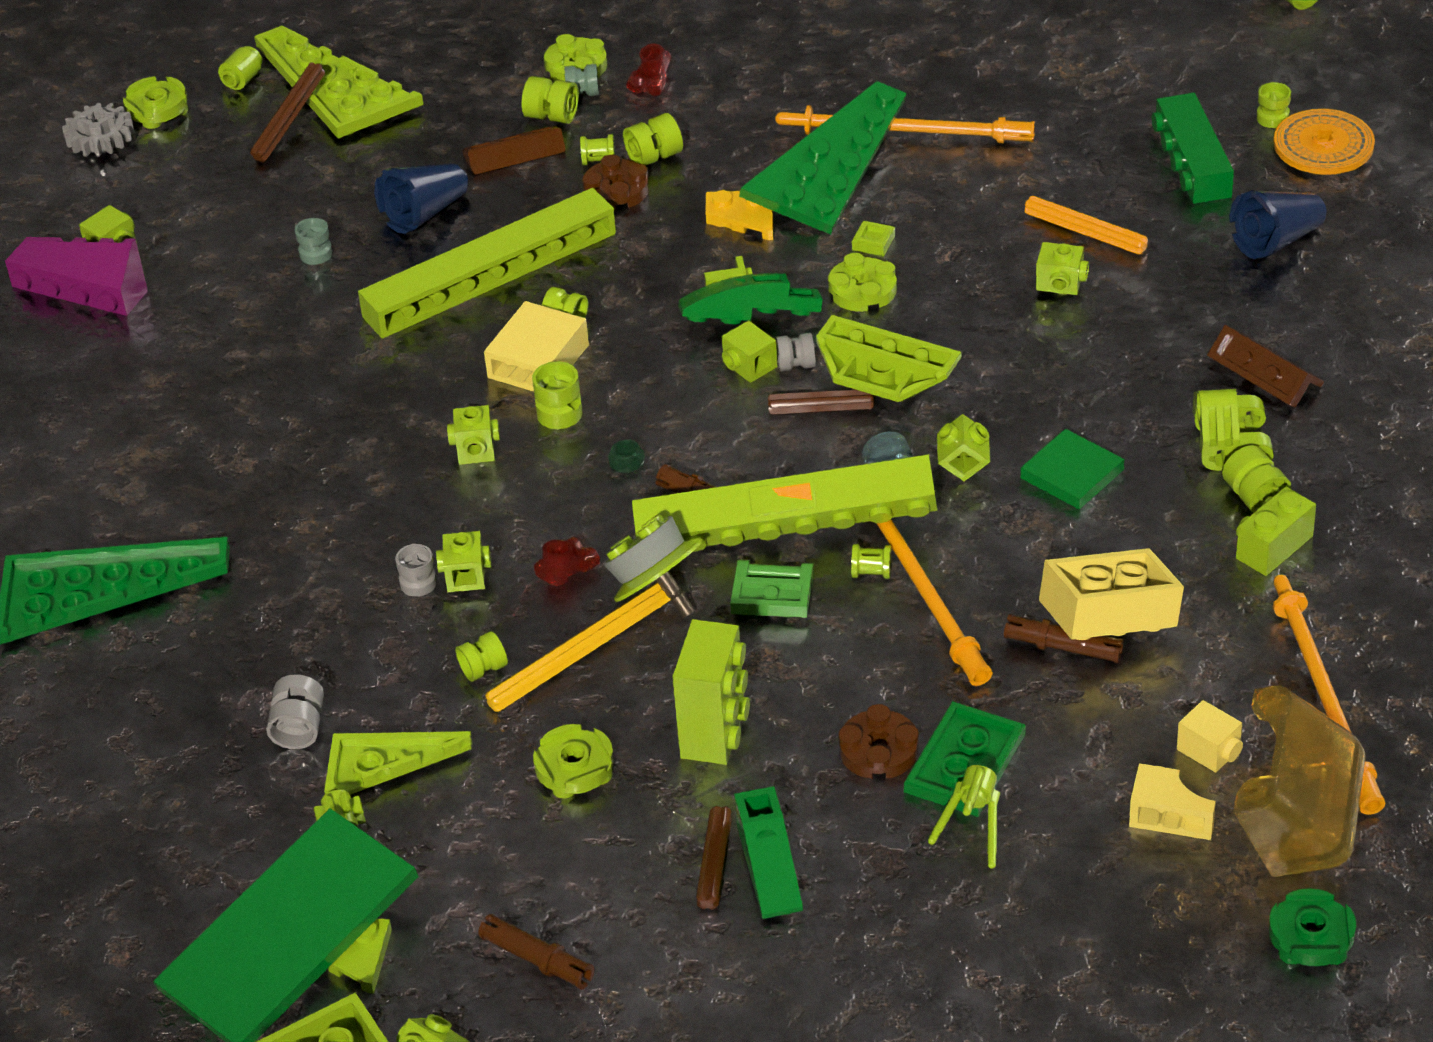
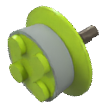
(650, 558)

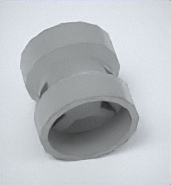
(803, 351)
(416, 570)

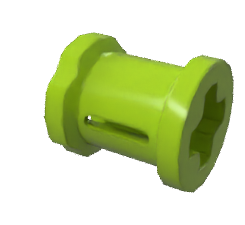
(594, 149)
(871, 561)

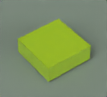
(873, 238)

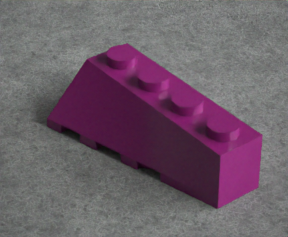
(80, 271)

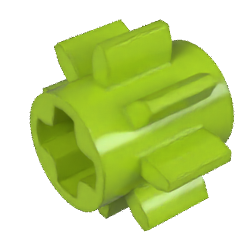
(344, 805)

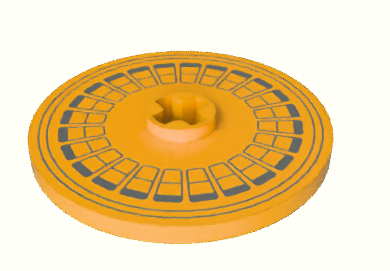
(1324, 141)

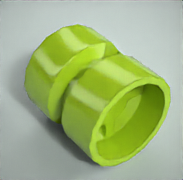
(553, 100)
(655, 139)
(557, 395)
(1253, 476)

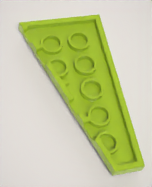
(348, 94)

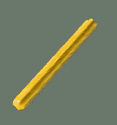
(576, 648)

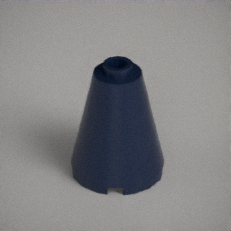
(418, 193)
(1274, 220)

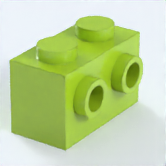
(1275, 530)

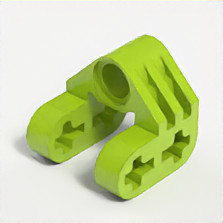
(1221, 418)

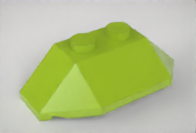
(882, 360)

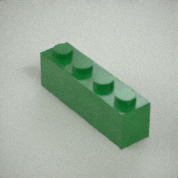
(1193, 148)

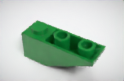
(767, 852)

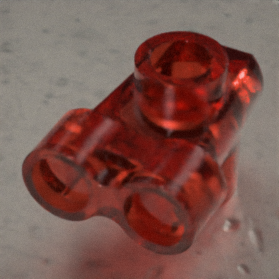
(651, 72)
(564, 559)

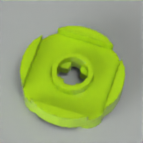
(574, 52)
(155, 101)
(877, 279)
(573, 777)

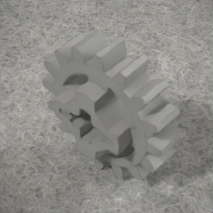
(98, 129)

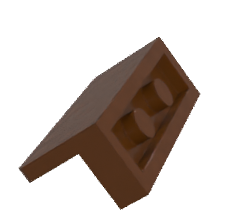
(1262, 366)

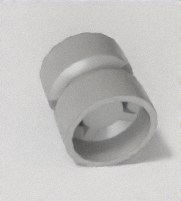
(295, 711)

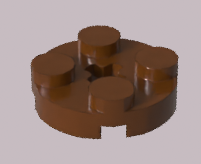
(618, 181)
(878, 725)

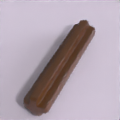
(819, 401)
(714, 858)

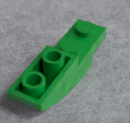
(737, 296)

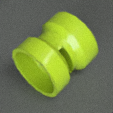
(1274, 103)
(559, 300)
(481, 656)

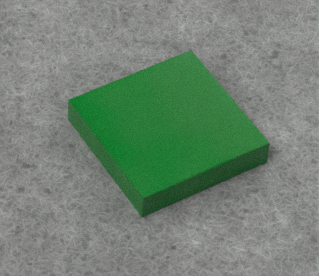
(1072, 468)

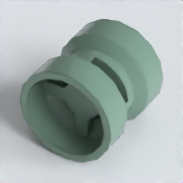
(585, 80)
(313, 241)

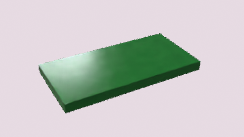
(286, 929)

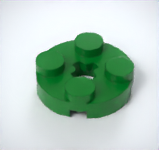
(1310, 948)

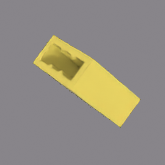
(533, 339)

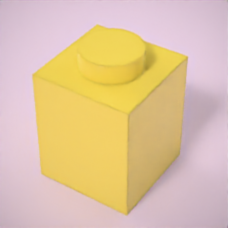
(1210, 736)

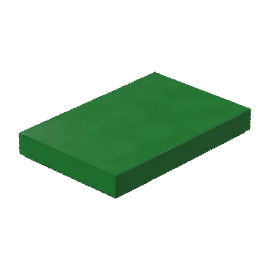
(963, 740)

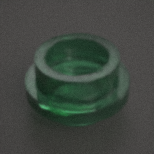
(626, 456)

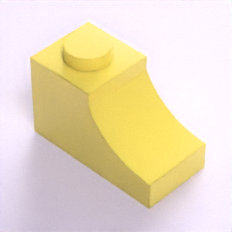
(1167, 806)

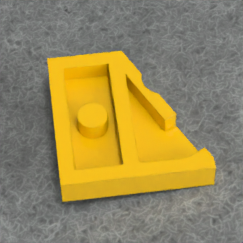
(737, 213)

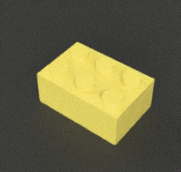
(1111, 593)

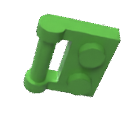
(772, 589)

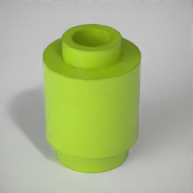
(240, 67)

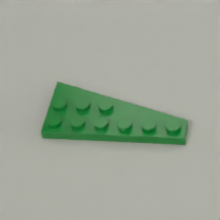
(826, 166)
(71, 585)

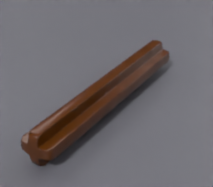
(287, 112)

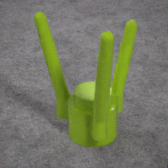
(976, 792)

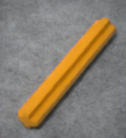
(1086, 225)

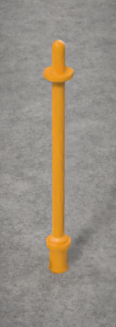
(998, 130)
(1290, 606)
(964, 649)

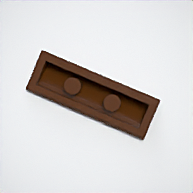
(514, 149)

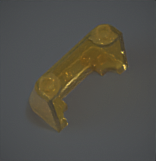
(1310, 801)

